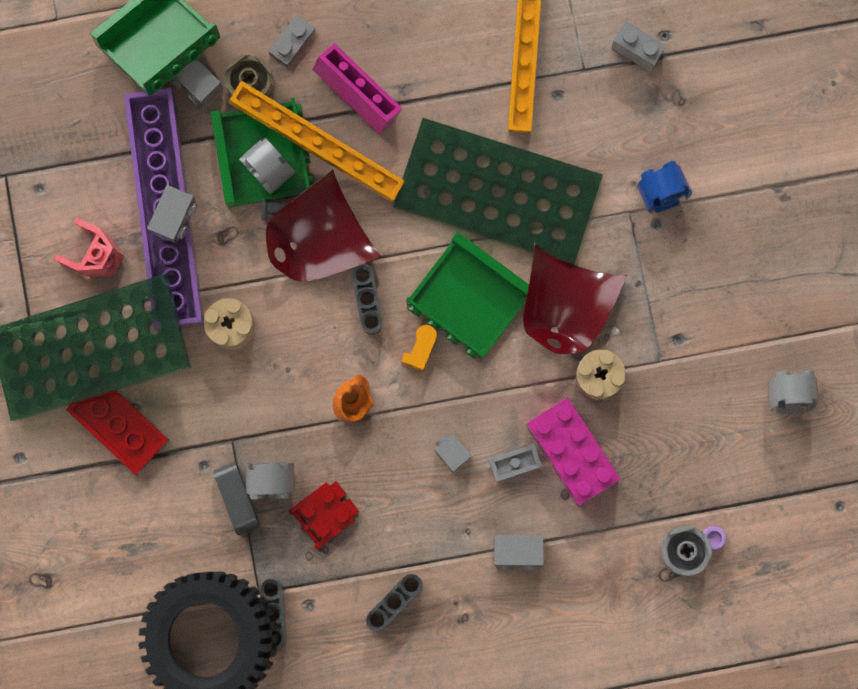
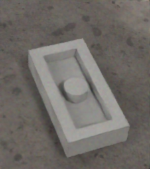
(291, 40)
(515, 463)

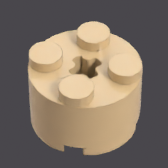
(216, 318)
(603, 361)

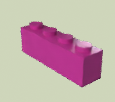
(357, 88)

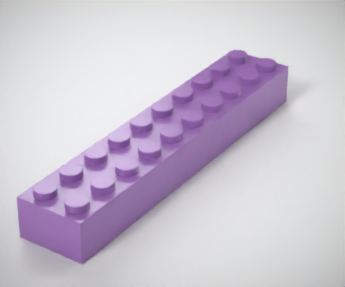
(158, 163)

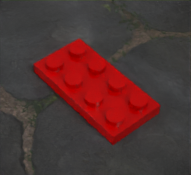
(120, 429)

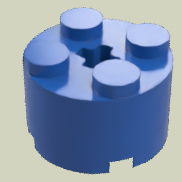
(663, 187)

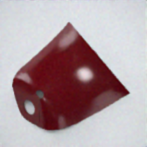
(324, 231)
(568, 299)

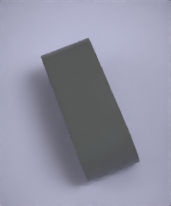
(361, 289)
(235, 498)
(278, 602)
(383, 608)

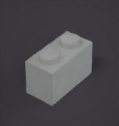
(638, 46)
(198, 82)
(172, 214)
(518, 551)

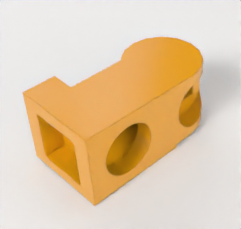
(422, 349)

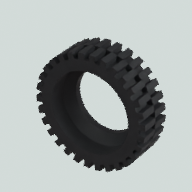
(239, 602)

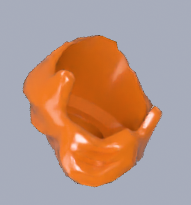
(353, 400)

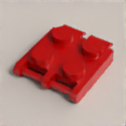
(325, 513)

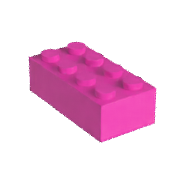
(572, 451)

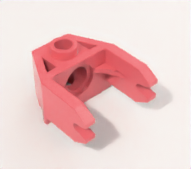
(92, 265)

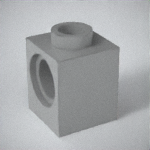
(452, 452)

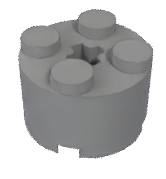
(267, 165)
(793, 392)
(270, 479)
(697, 558)

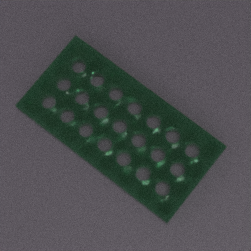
(520, 161)
(108, 380)

